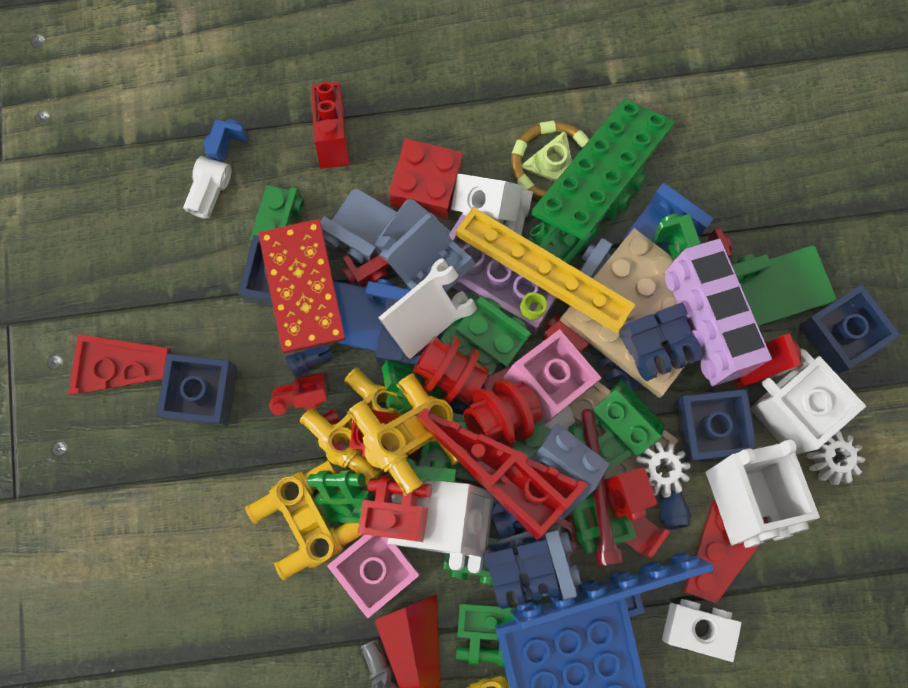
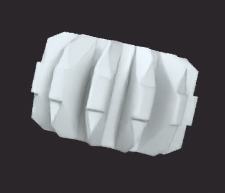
(844, 466)
(670, 479)

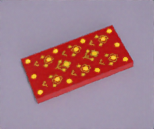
(301, 286)

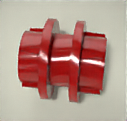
(451, 370)
(504, 412)

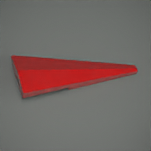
(523, 486)
(413, 643)

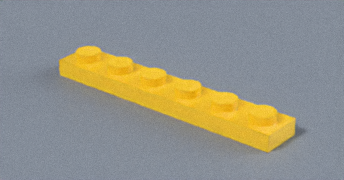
(545, 270)

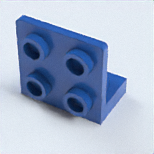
(665, 203)

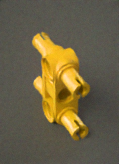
(341, 432)
(401, 435)
(305, 522)

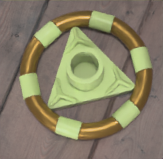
(550, 160)

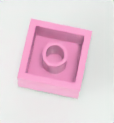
(555, 374)
(373, 572)

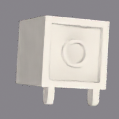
(807, 405)
(760, 486)
(455, 523)

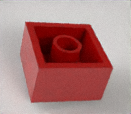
(427, 176)

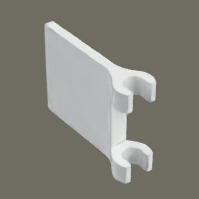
(426, 310)

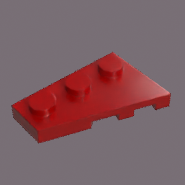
(114, 363)
(726, 559)

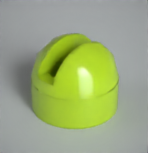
(526, 303)

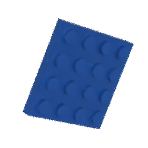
(574, 651)

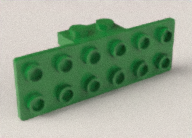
(605, 171)
(783, 284)

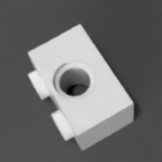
(492, 197)
(721, 635)

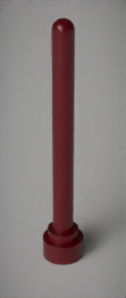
(608, 550)

